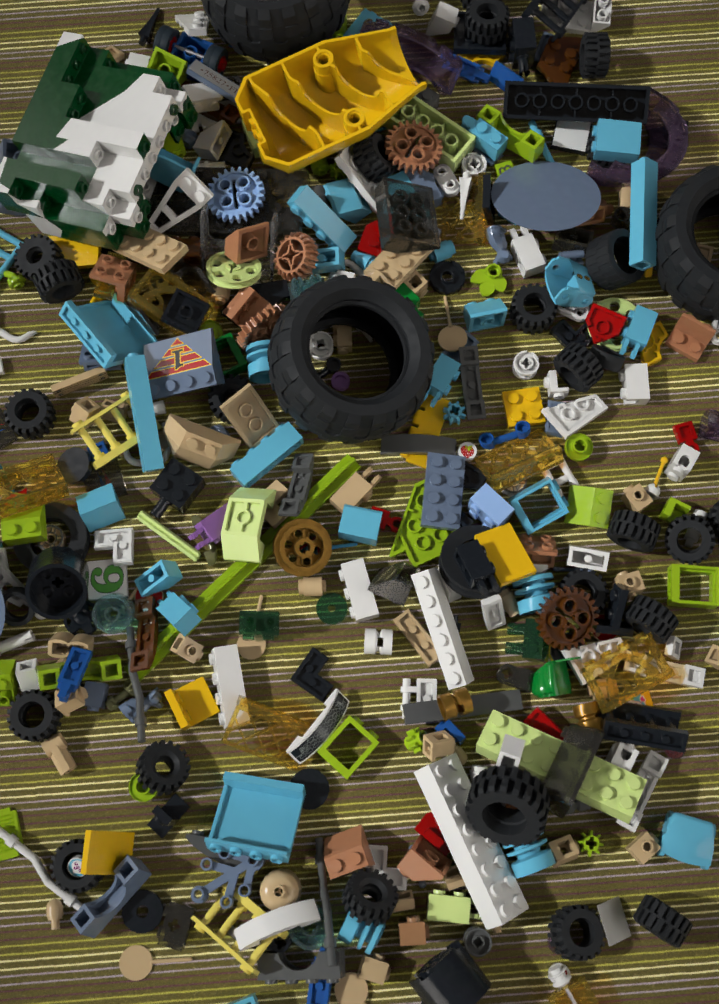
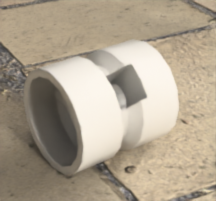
(371, 638)

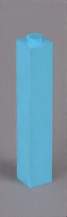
(643, 213)
(143, 412)

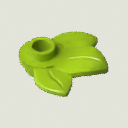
(488, 282)

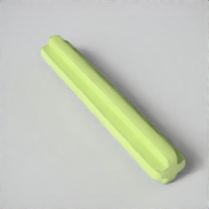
(169, 536)

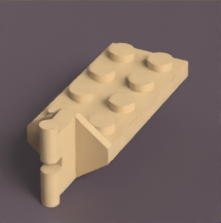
(153, 251)
(395, 267)

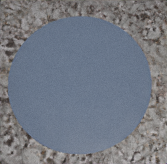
(546, 196)

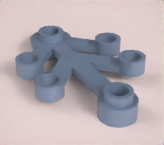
(230, 875)

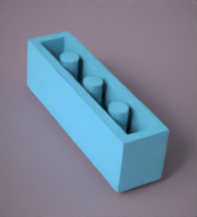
(321, 218)
(266, 455)

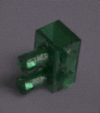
(258, 625)
(533, 647)

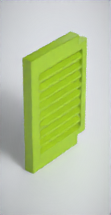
(10, 822)

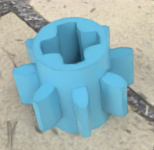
(456, 408)

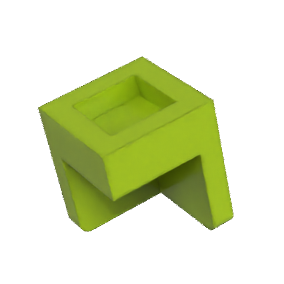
(673, 509)

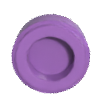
(340, 381)

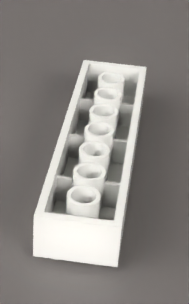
(477, 858)

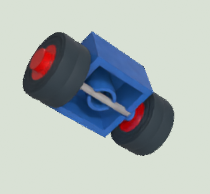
(191, 48)

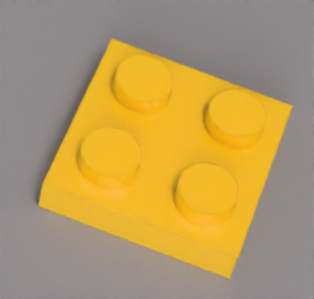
(523, 406)

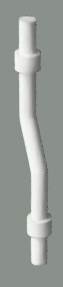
(12, 841)

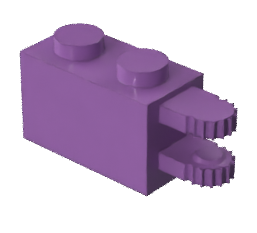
(210, 528)

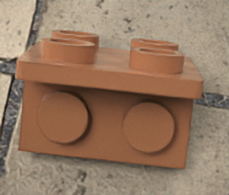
(245, 305)
(540, 548)

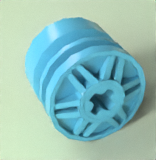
(259, 366)
(534, 590)
(530, 858)
(369, 934)

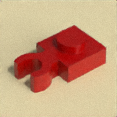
(686, 434)
(386, 520)

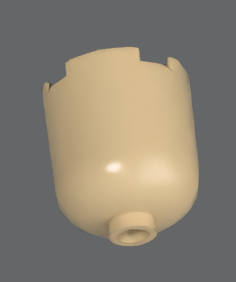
(285, 880)

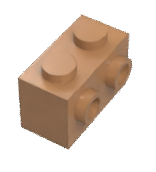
(413, 931)

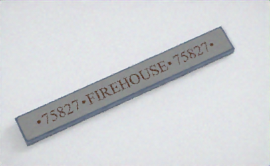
(213, 80)

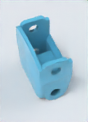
(169, 167)
(566, 287)
(687, 839)

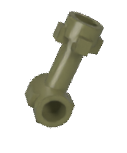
(113, 702)

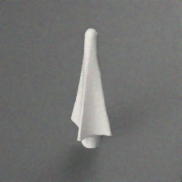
(465, 187)

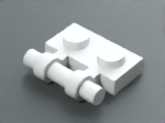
(425, 690)

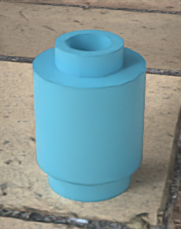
(446, 251)

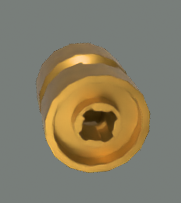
(455, 703)
(588, 715)

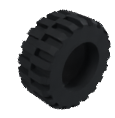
(510, 787)

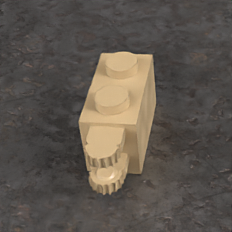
(355, 490)

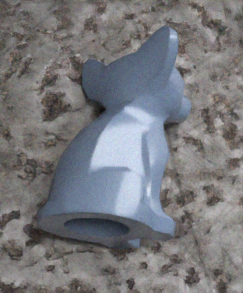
(496, 237)
(154, 699)

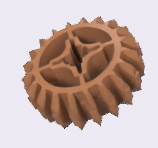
(293, 260)

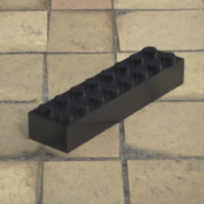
(575, 102)

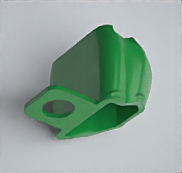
(552, 679)

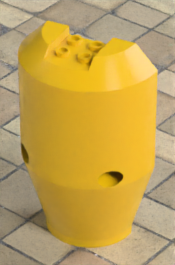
(325, 97)

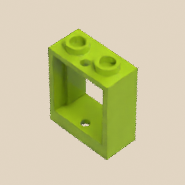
(673, 585)
(370, 735)

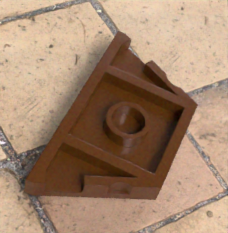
(559, 58)

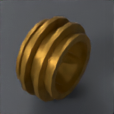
(317, 561)

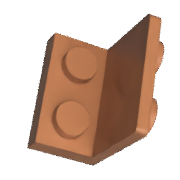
(115, 272)
(690, 337)

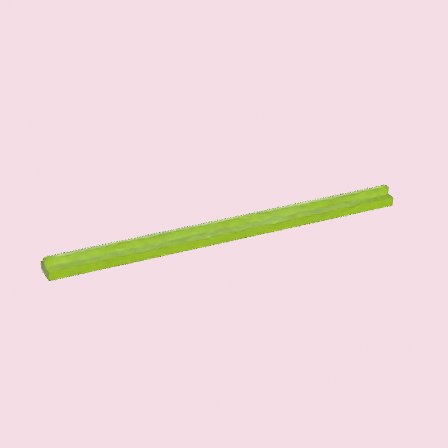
(240, 571)

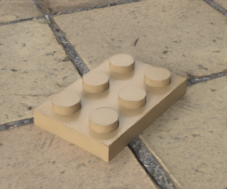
(249, 416)

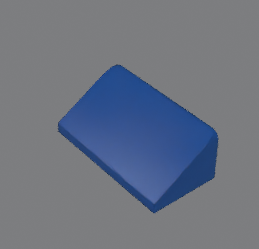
(501, 73)

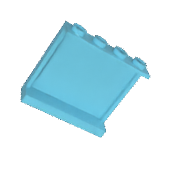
(107, 329)
(256, 817)

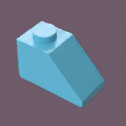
(158, 578)

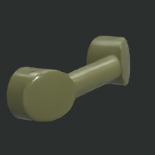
(211, 554)

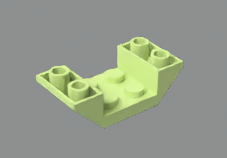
(244, 524)

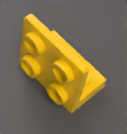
(192, 703)

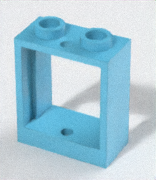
(561, 502)

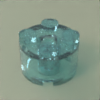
(106, 604)
(309, 940)

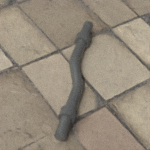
(140, 719)
(330, 942)

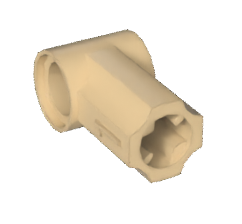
(56, 749)

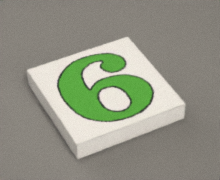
(106, 579)

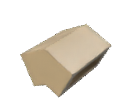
(122, 408)
(453, 878)
(405, 901)

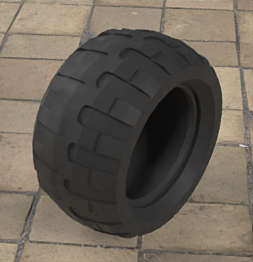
(274, 27)
(679, 262)
(383, 316)

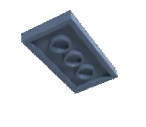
(443, 491)

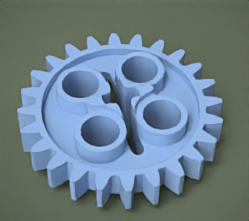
(252, 192)

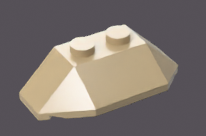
(198, 443)

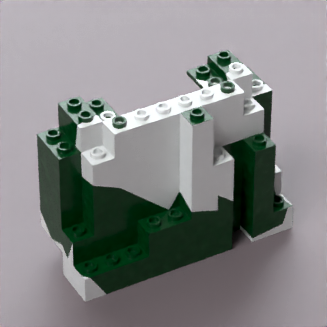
(92, 144)

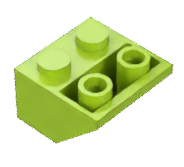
(8, 682)

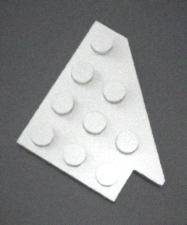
(366, 188)

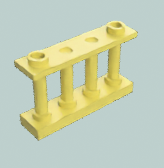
(116, 447)
(243, 905)

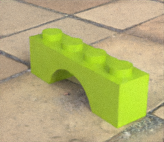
(527, 145)
(99, 668)

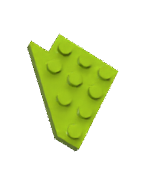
(417, 542)

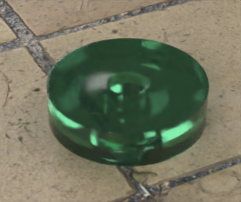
(325, 602)

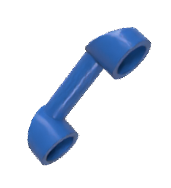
(487, 440)

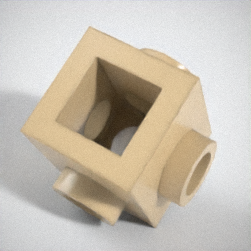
(632, 581)

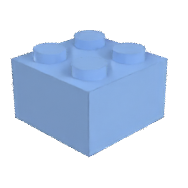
(489, 507)

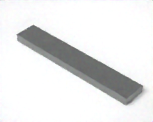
(482, 704)

